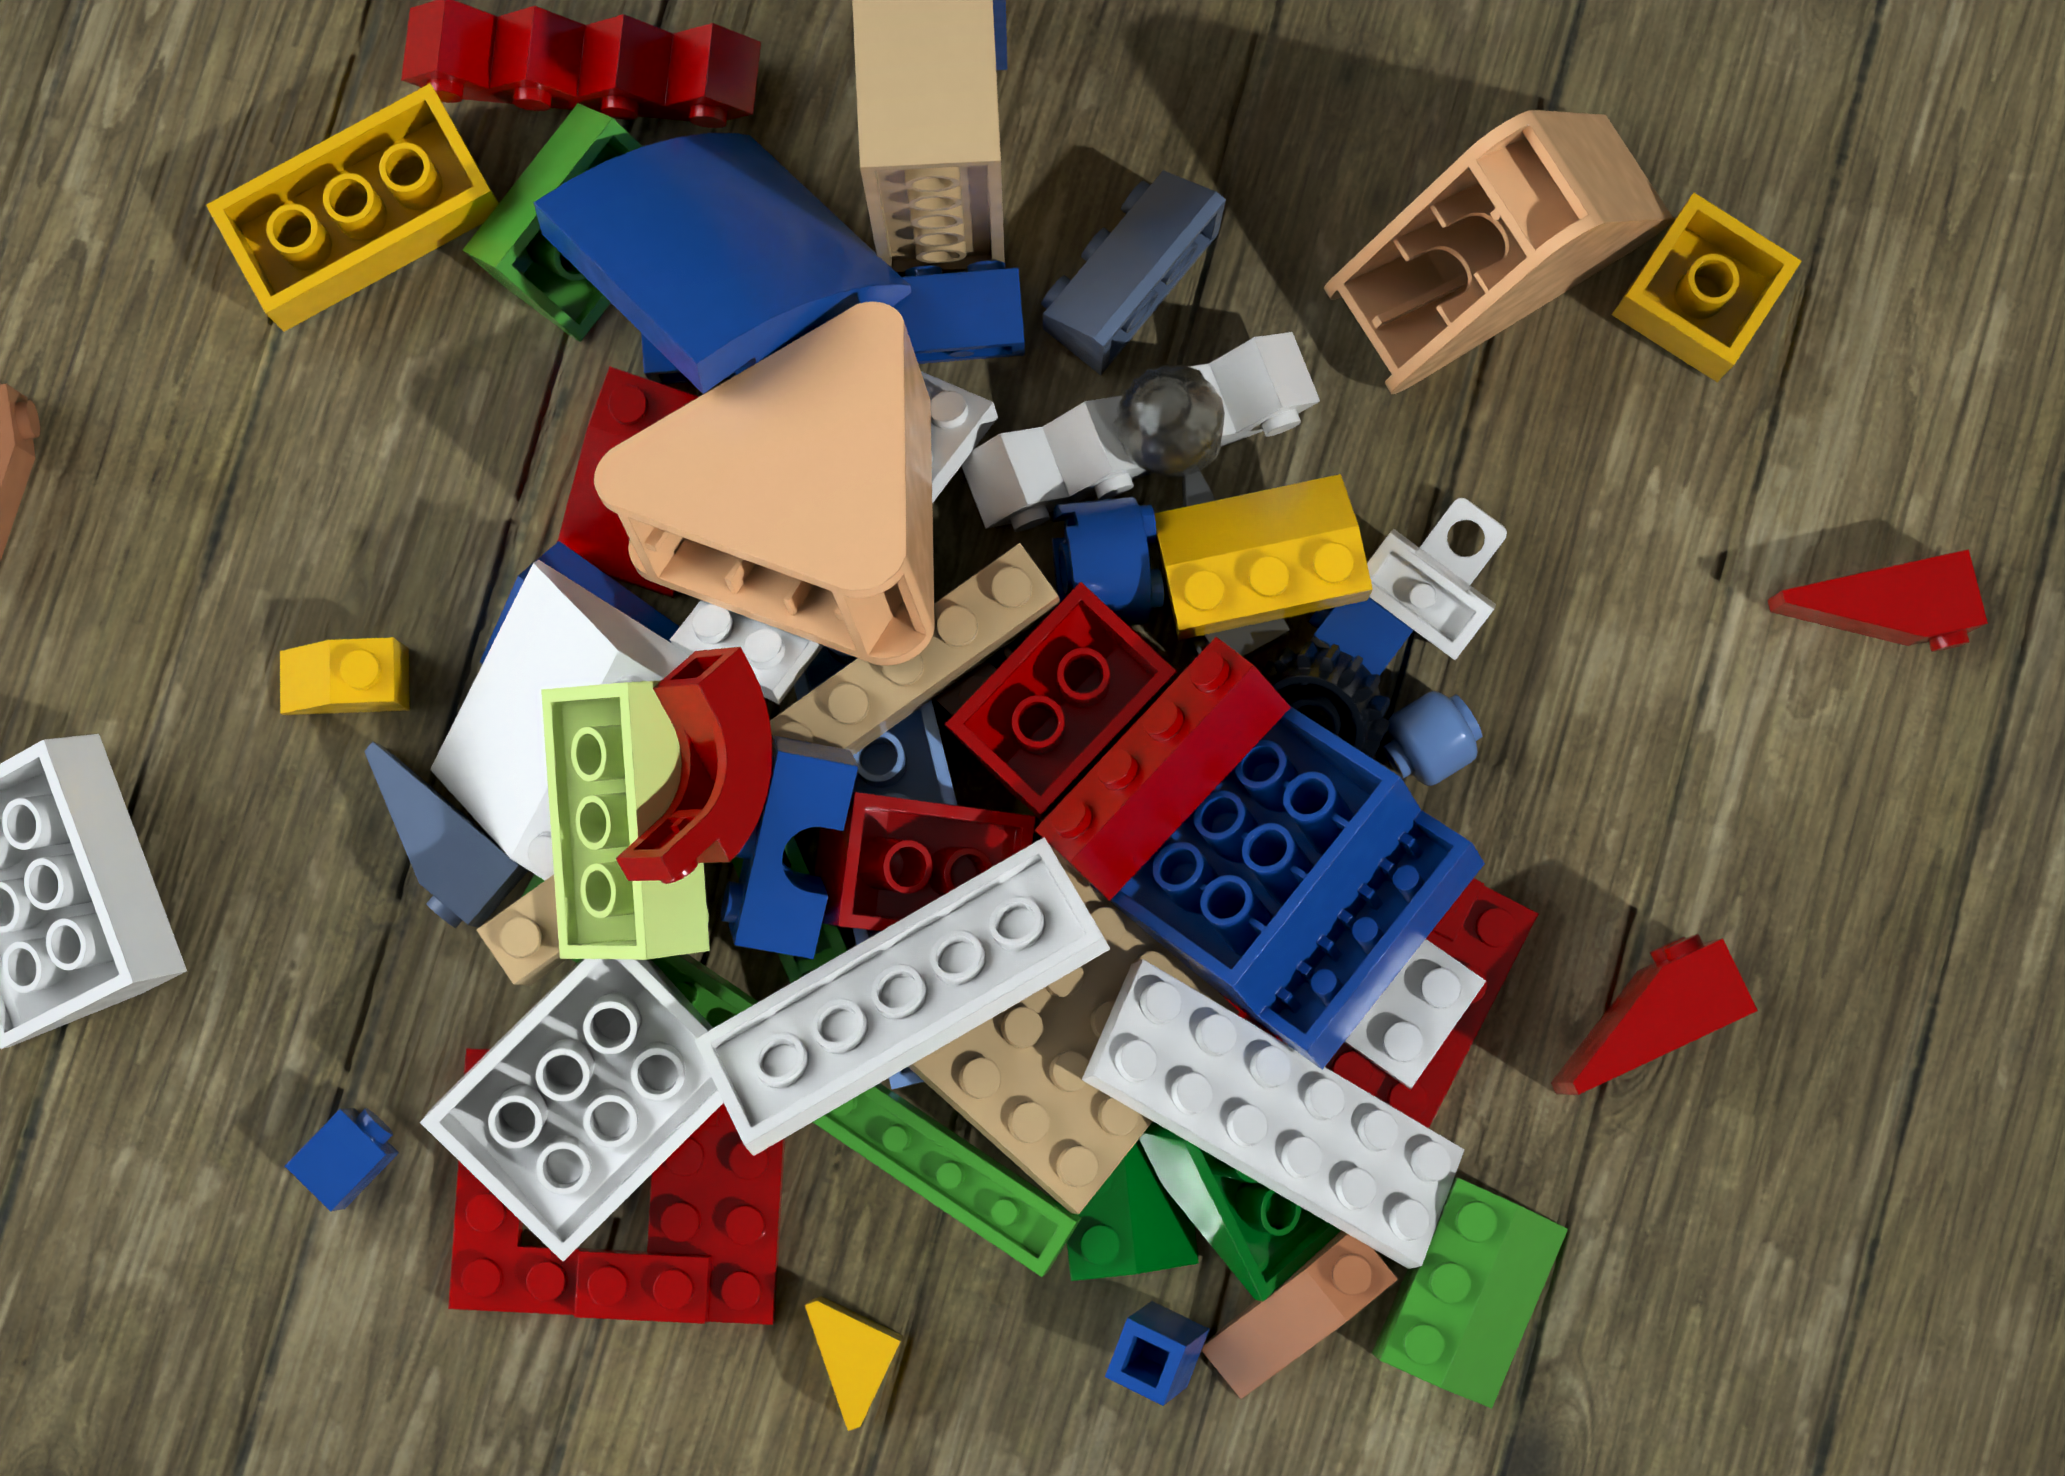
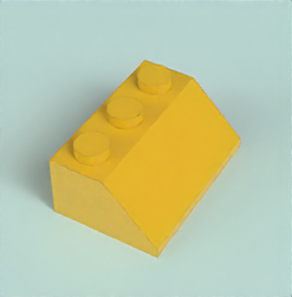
(1262, 556)

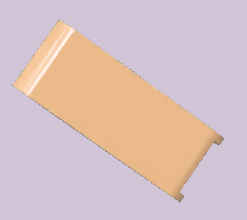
(1498, 239)
(796, 491)

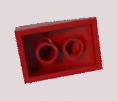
(588, 527)
(908, 855)
(1663, 1007)

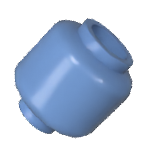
(1432, 738)

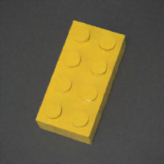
(354, 208)

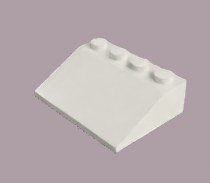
(497, 743)
(74, 892)
(581, 1098)

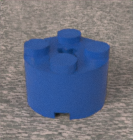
(1110, 555)

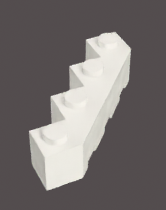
(1079, 454)

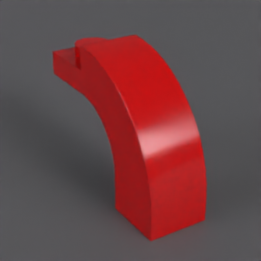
(723, 767)

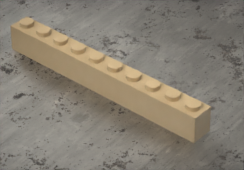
(839, 713)

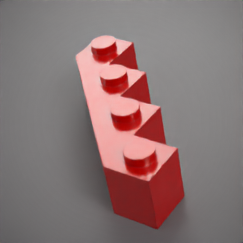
(557, 62)

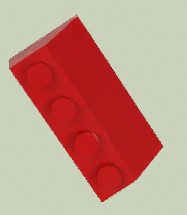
(1163, 767)

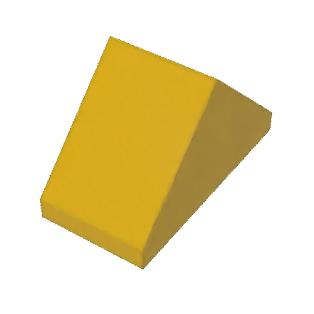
(854, 1354)

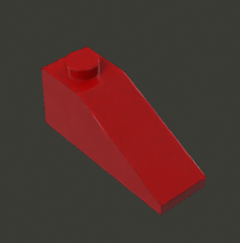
(1901, 603)

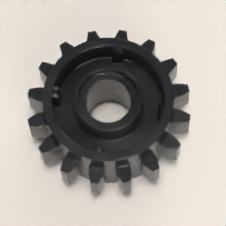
(1338, 687)

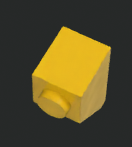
(345, 677)

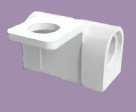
(1431, 583)

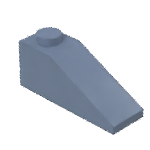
(445, 848)

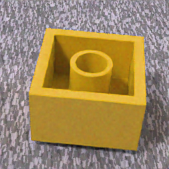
(1706, 287)

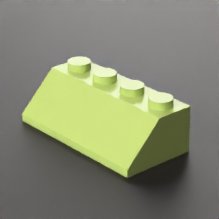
(609, 780)

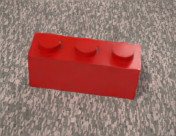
(1061, 701)

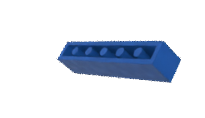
(945, 317)

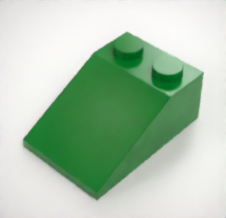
(1245, 1222)

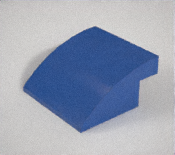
(712, 251)
(1302, 885)

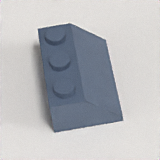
(1132, 268)

